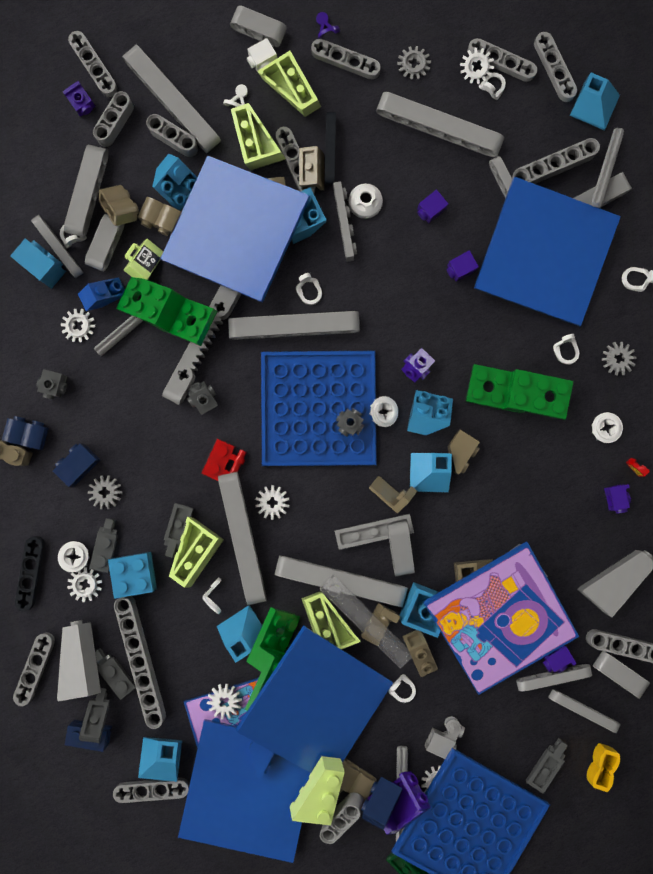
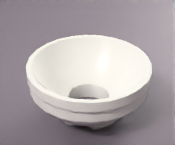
(362, 209)

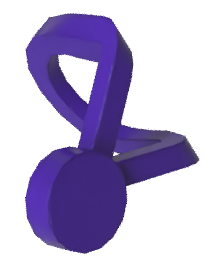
(322, 19)

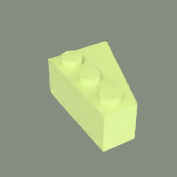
(289, 81)
(254, 139)
(194, 552)
(327, 622)
(320, 794)

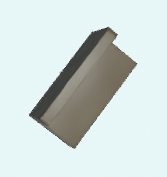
(311, 167)

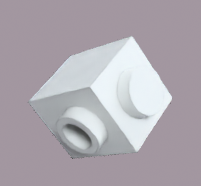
(261, 54)

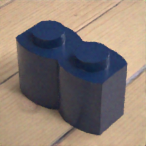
(24, 433)

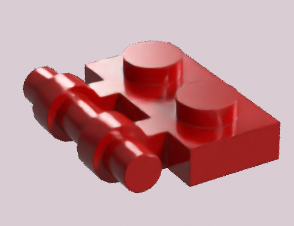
(219, 459)

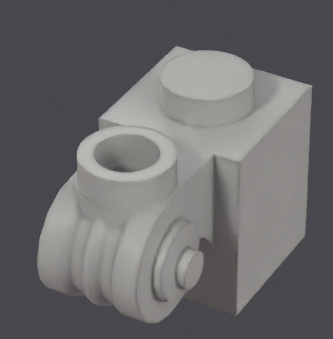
(442, 742)

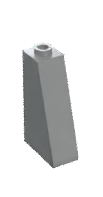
(618, 582)
(77, 663)

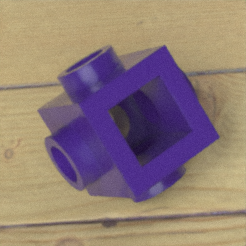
(417, 365)

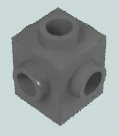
(51, 384)
(202, 397)
(342, 424)

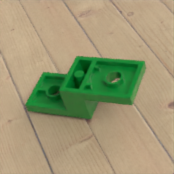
(167, 310)
(519, 391)
(271, 646)

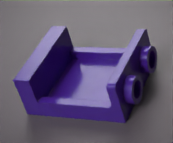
(410, 804)

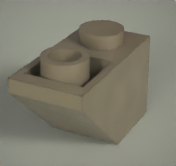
(462, 448)
(465, 568)

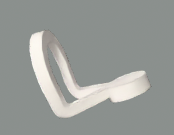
(490, 88)
(241, 91)
(71, 239)
(307, 278)
(637, 288)
(568, 338)
(208, 601)
(391, 691)

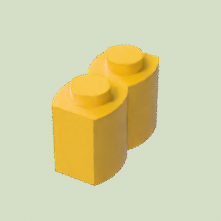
(604, 764)

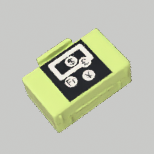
(143, 260)

